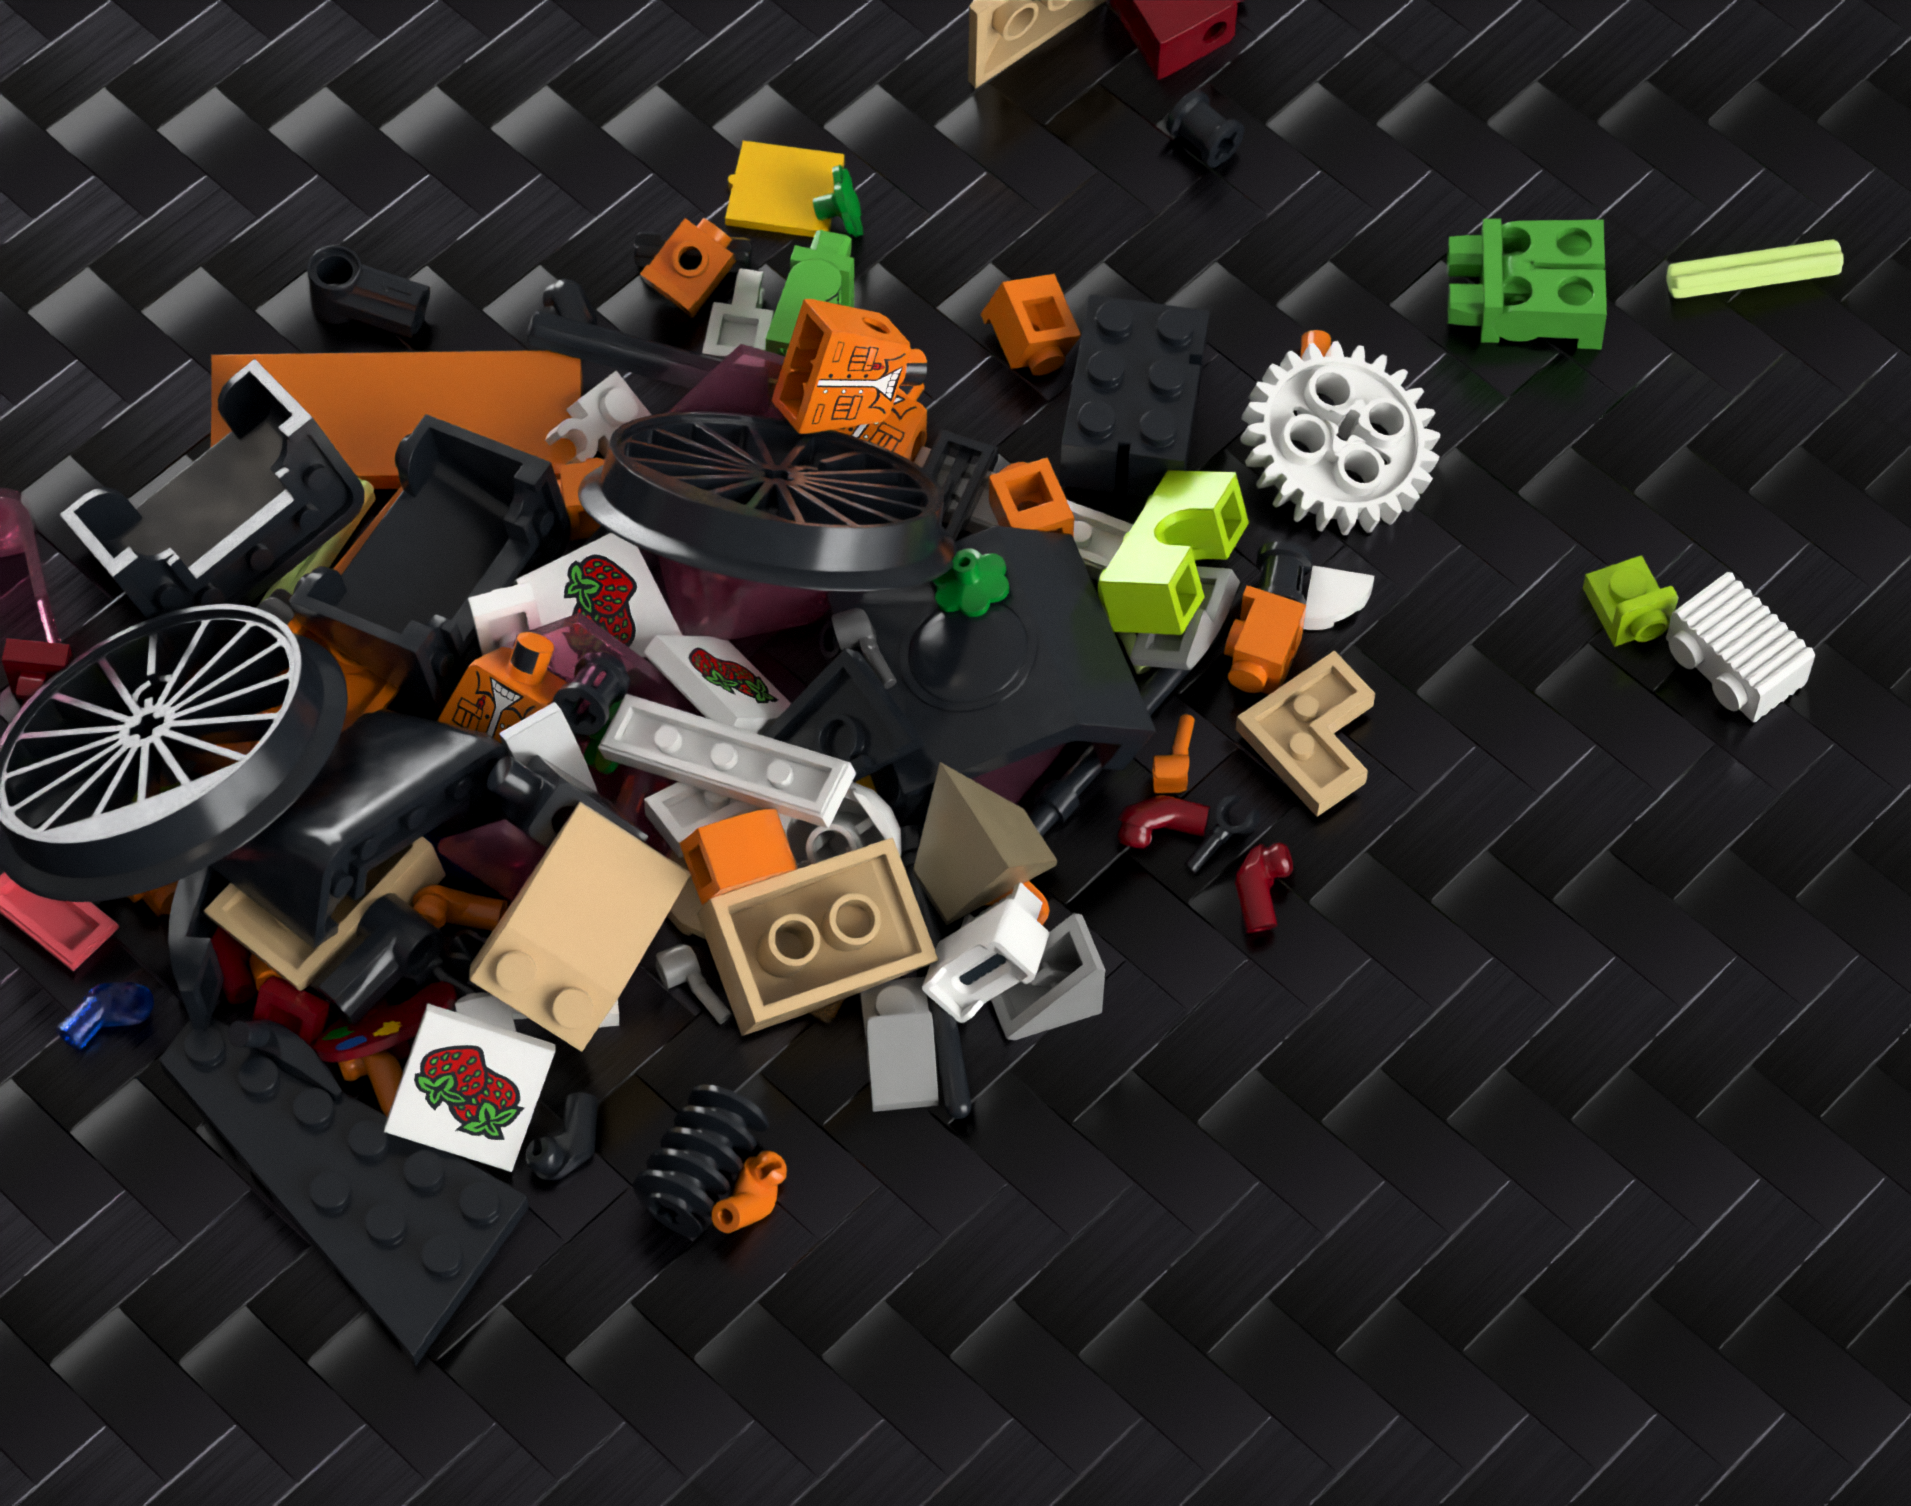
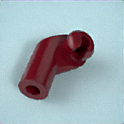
(1161, 812)
(1254, 884)
(233, 957)

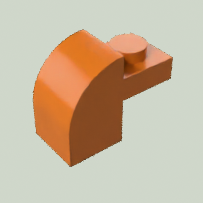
(737, 853)

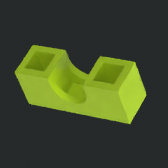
(1154, 573)

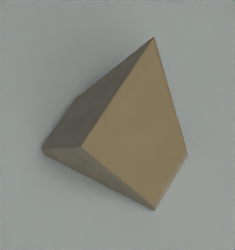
(975, 846)

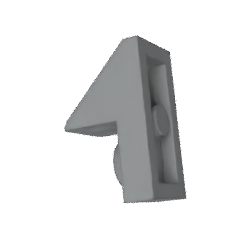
(899, 1045)

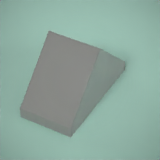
(1064, 988)

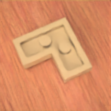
(1297, 729)

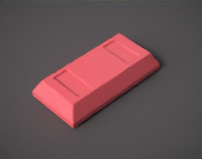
(62, 927)

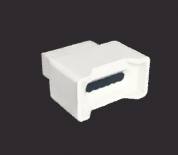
(988, 955)

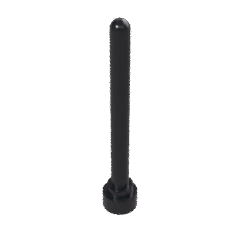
(945, 1027)

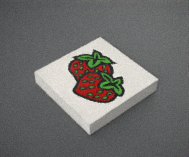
(607, 585)
(718, 680)
(469, 1087)

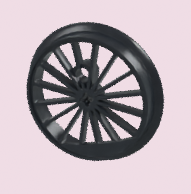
(770, 502)
(192, 685)

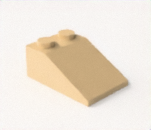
(1012, 28)
(579, 926)
(816, 935)
(289, 954)

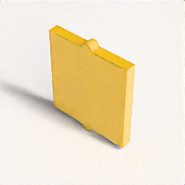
(777, 188)

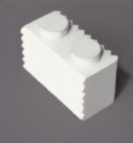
(1739, 647)

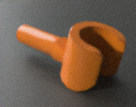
(1171, 771)

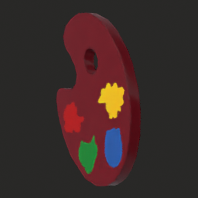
(383, 1026)

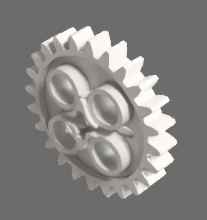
(1319, 478)

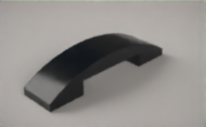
(191, 947)

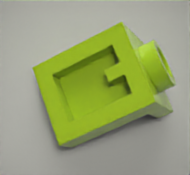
(1630, 601)

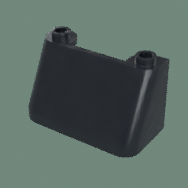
(231, 515)
(460, 528)
(372, 798)

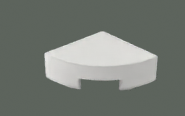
(1335, 596)

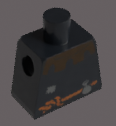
(544, 796)

